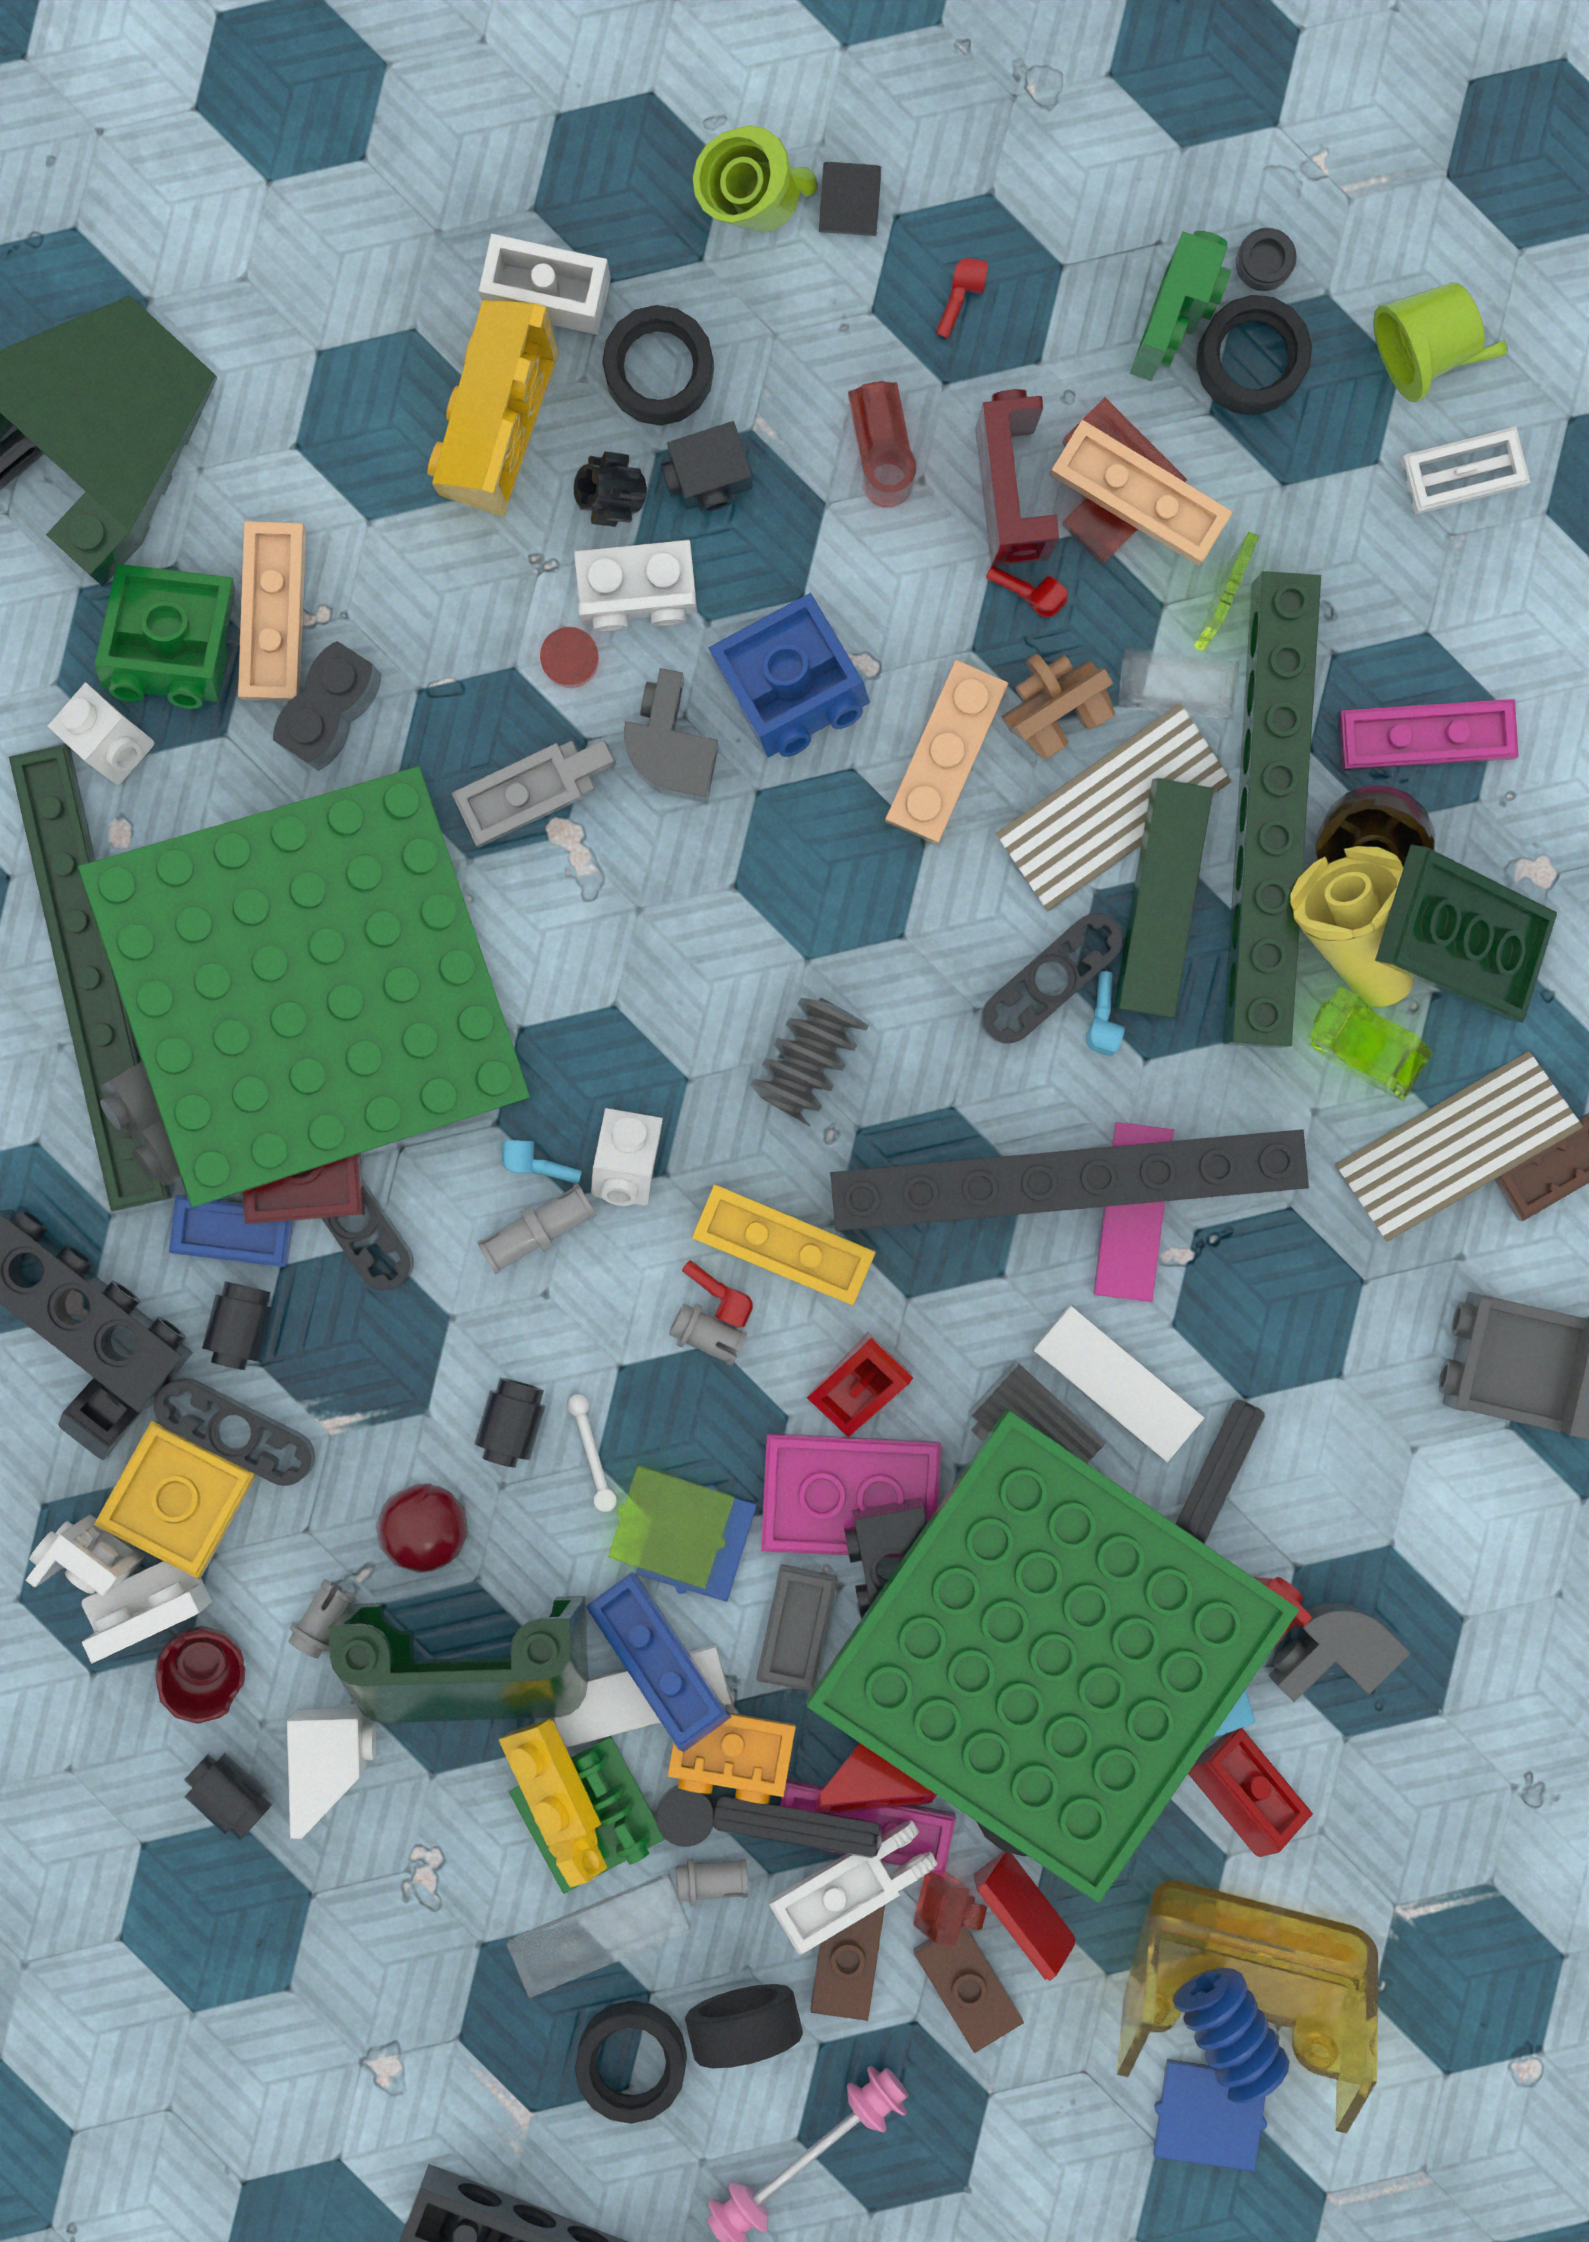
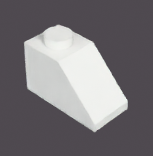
(324, 1760)

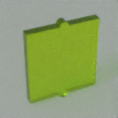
(1226, 591)
(671, 1526)

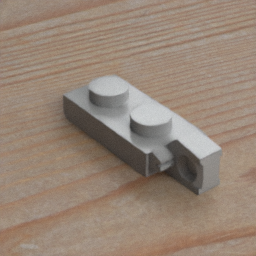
(530, 789)

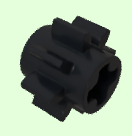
(610, 489)

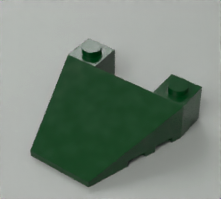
(112, 410)

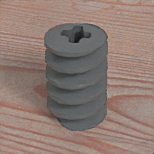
(807, 1057)

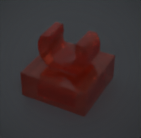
(945, 1908)

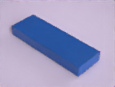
(658, 1662)

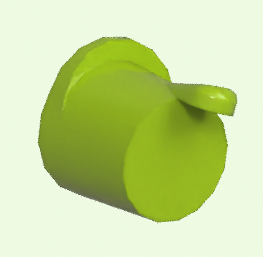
(749, 181)
(1430, 336)

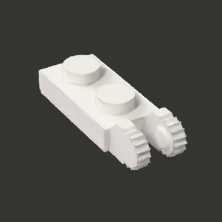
(847, 1891)

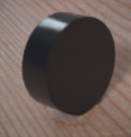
(1266, 259)
(685, 1817)

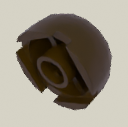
(1374, 818)

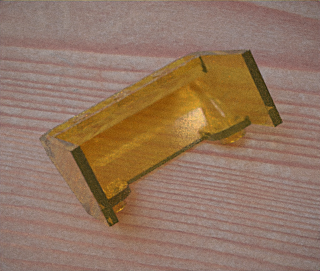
(1296, 1964)

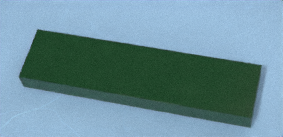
(1163, 898)

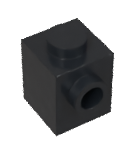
(707, 468)

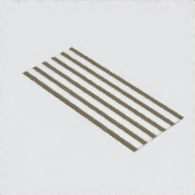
(1105, 807)
(1458, 1146)

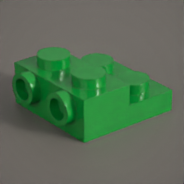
(1187, 292)
(165, 635)

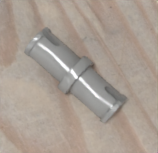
(536, 1228)

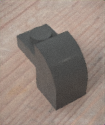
(665, 758)
(1342, 1636)

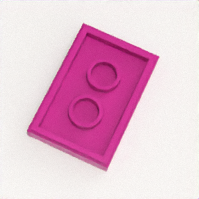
(821, 1480)

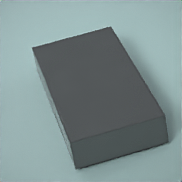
(796, 1627)

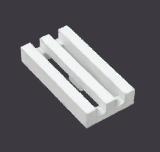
(1417, 483)

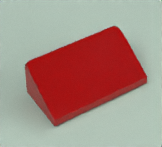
(1250, 1793)
(1025, 1913)

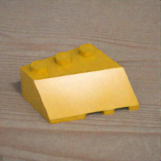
(495, 405)

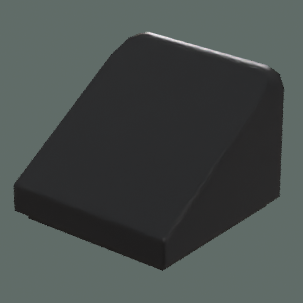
(850, 198)
(97, 1419)

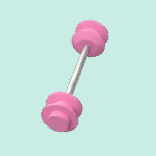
(746, 2208)

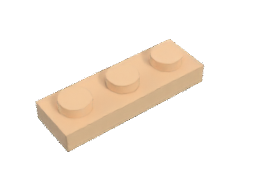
(1140, 493)
(272, 611)
(946, 752)

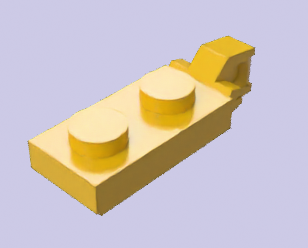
(556, 1799)

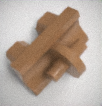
(1079, 690)

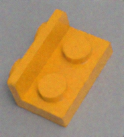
(740, 1755)

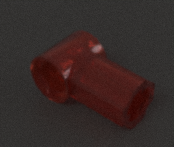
(882, 440)

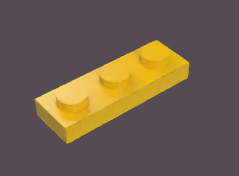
(783, 1244)

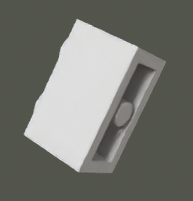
(562, 280)

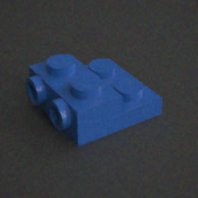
(791, 677)

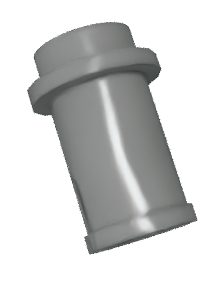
(707, 1334)
(312, 1632)
(711, 1881)

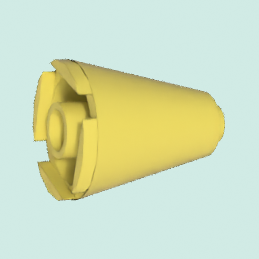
(1345, 915)

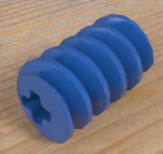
(1232, 2033)

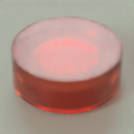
(569, 657)

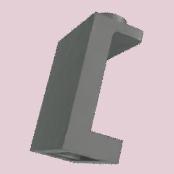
(1519, 1365)

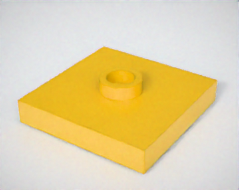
(175, 1500)

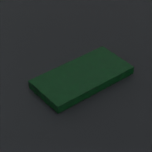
(1466, 934)

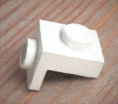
(101, 734)
(625, 1157)

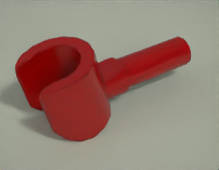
(968, 277)
(1044, 599)
(734, 1304)

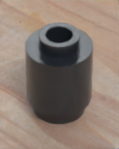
(237, 1325)
(510, 1422)
(226, 1795)

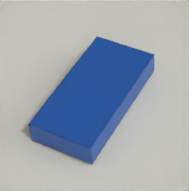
(221, 1233)

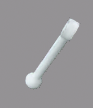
(605, 1497)

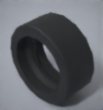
(1275, 315)
(646, 321)
(744, 2026)
(622, 2106)

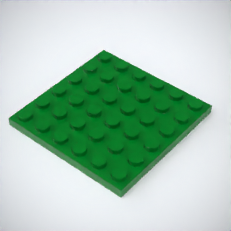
(303, 984)
(1051, 1656)

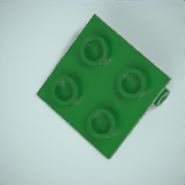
(625, 1817)

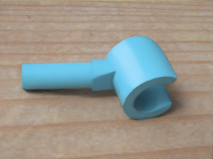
(1104, 1035)
(519, 1158)

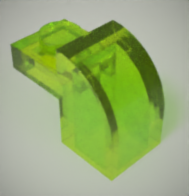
(1368, 1044)

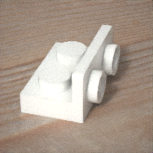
(635, 584)
(90, 1554)
(141, 1608)

